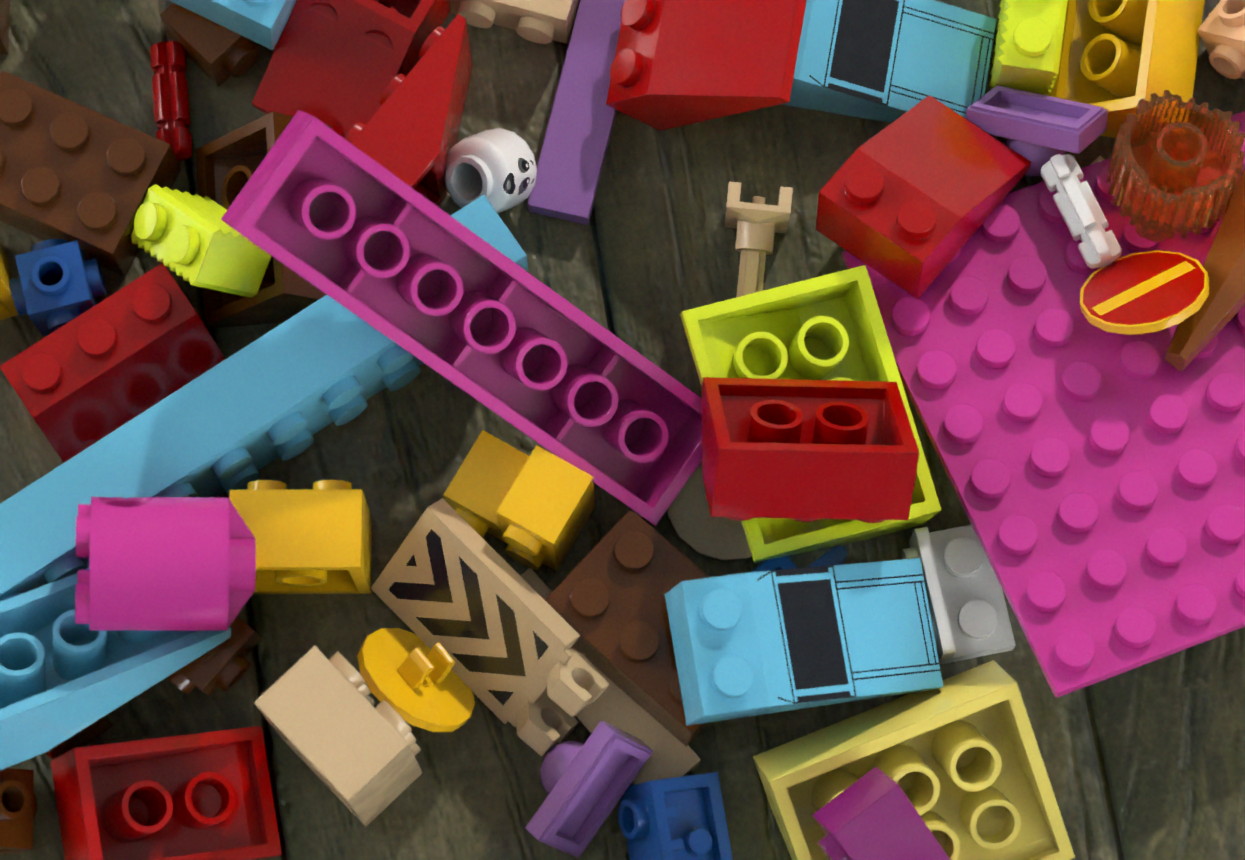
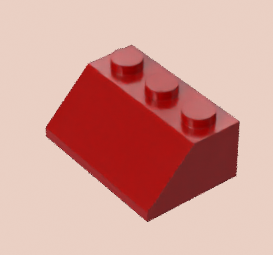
(112, 362)
(807, 449)

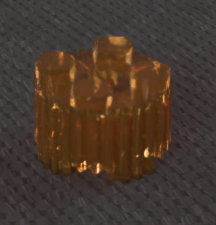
(1175, 166)

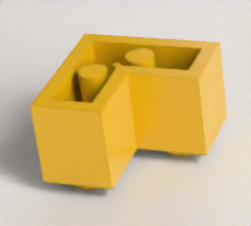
(522, 499)

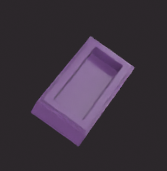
(1037, 123)
(585, 786)

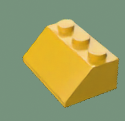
(1127, 52)

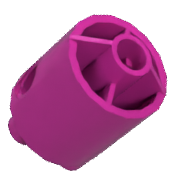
(163, 564)

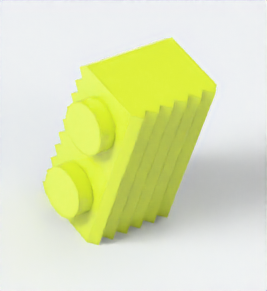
(1028, 44)
(196, 243)

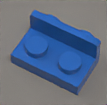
(675, 819)

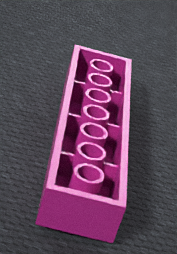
(471, 314)

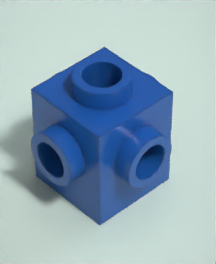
(73, 279)

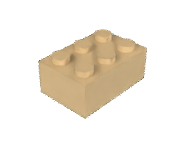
(336, 731)

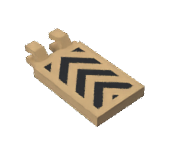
(492, 625)

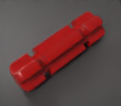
(171, 97)

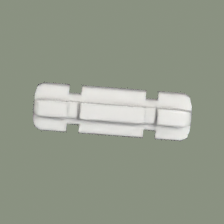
(1081, 211)

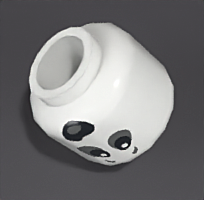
(491, 165)

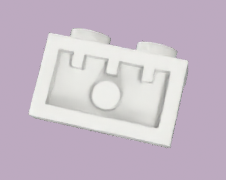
(962, 594)

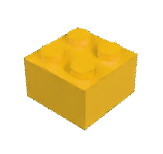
(308, 537)

